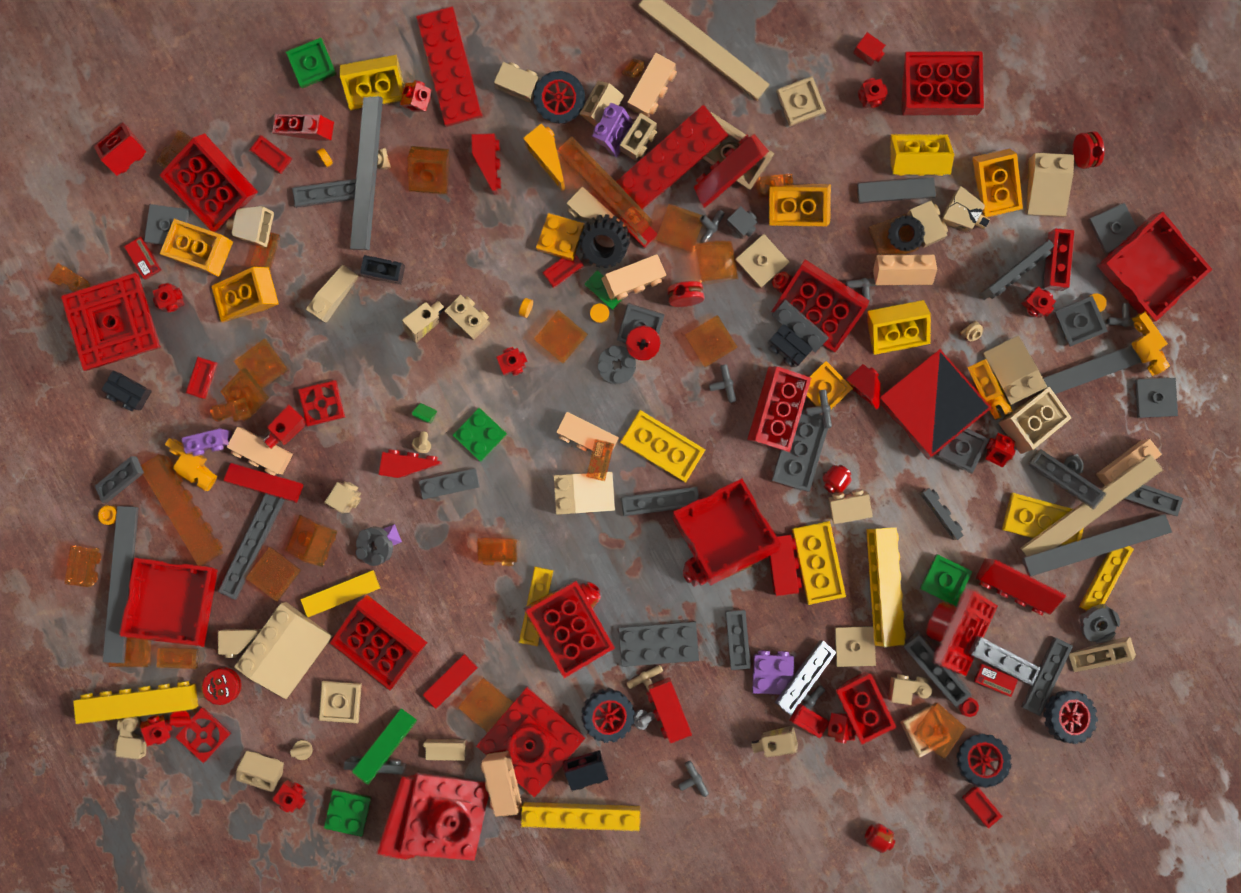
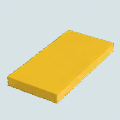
(662, 446)
(1032, 516)
(818, 563)

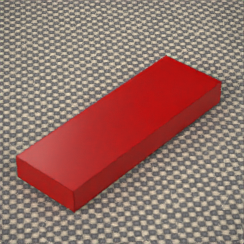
(450, 681)

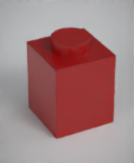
(870, 49)

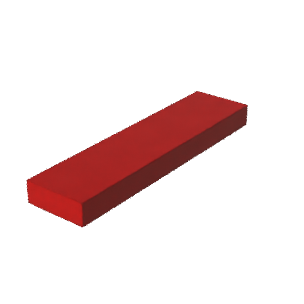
(263, 482)

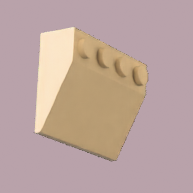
(283, 650)

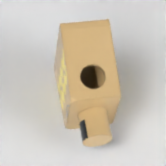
(417, 326)
(784, 738)

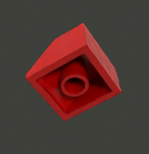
(120, 149)

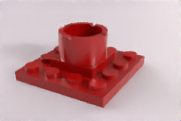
(110, 321)
(958, 629)
(535, 722)
(444, 817)

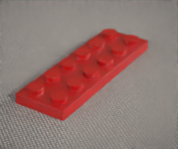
(449, 66)
(672, 157)

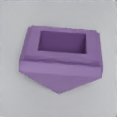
(393, 534)

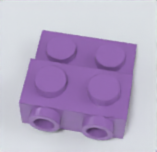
(612, 128)
(205, 441)
(771, 671)

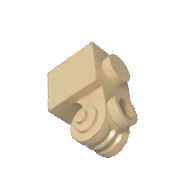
(902, 689)
(128, 743)

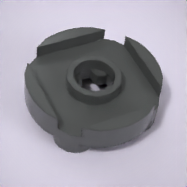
(606, 369)
(365, 550)
(1090, 620)

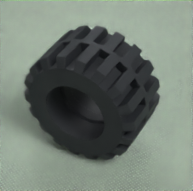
(597, 253)

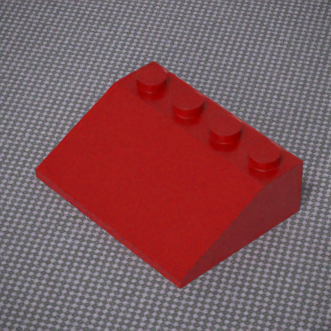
(943, 83)
(208, 182)
(824, 302)
(569, 628)
(378, 642)

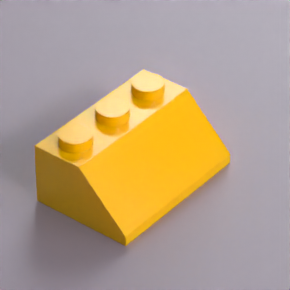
(371, 79)
(921, 154)
(899, 327)

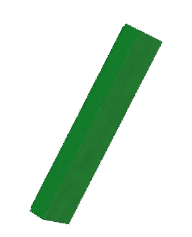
(384, 746)

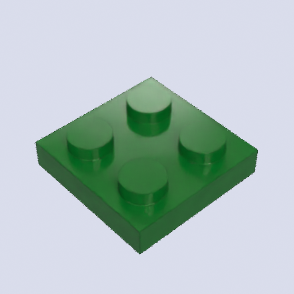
(311, 63)
(480, 434)
(946, 580)
(347, 812)

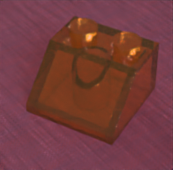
(428, 169)
(715, 262)
(311, 541)
(498, 550)

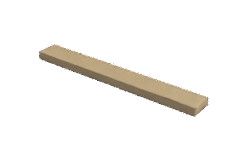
(705, 47)
(1084, 515)

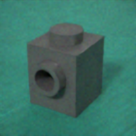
(742, 222)

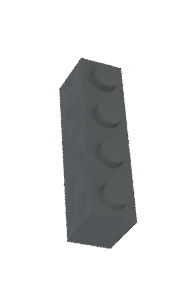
(943, 677)

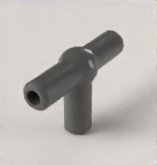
(712, 226)
(864, 283)
(1125, 321)
(727, 383)
(824, 409)
(809, 701)
(696, 779)

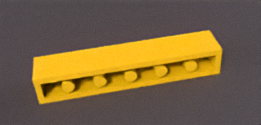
(885, 587)
(135, 703)
(580, 816)

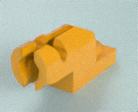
(1149, 344)
(989, 388)
(191, 467)

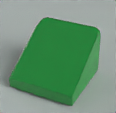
(424, 413)

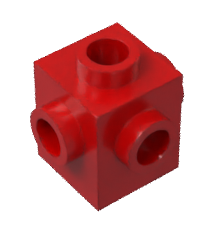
(415, 96)
(869, 98)
(173, 300)
(1039, 303)
(505, 359)
(1000, 449)
(690, 574)
(840, 728)
(156, 730)
(290, 796)

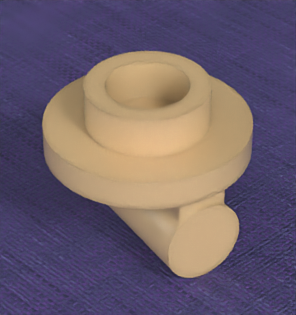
(383, 161)
(973, 331)
(421, 443)
(301, 750)

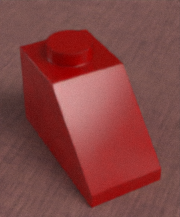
(866, 384)

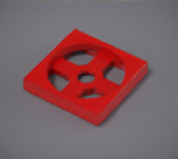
(304, 392)
(224, 733)

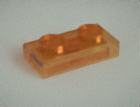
(177, 658)

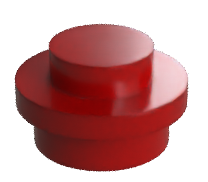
(969, 707)

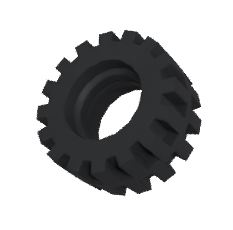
(894, 233)

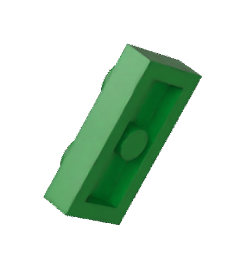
(597, 287)

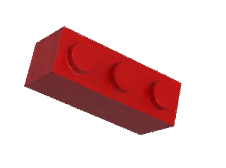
(1059, 261)
(784, 567)
(668, 710)

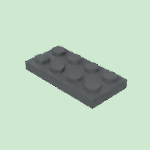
(1020, 268)
(799, 465)
(658, 644)

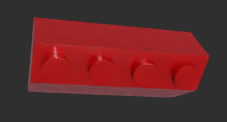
(730, 169)
(779, 408)
(1019, 586)
(394, 828)

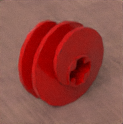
(650, 349)

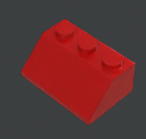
(865, 707)

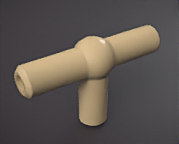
(645, 677)

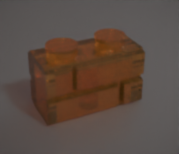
(82, 566)

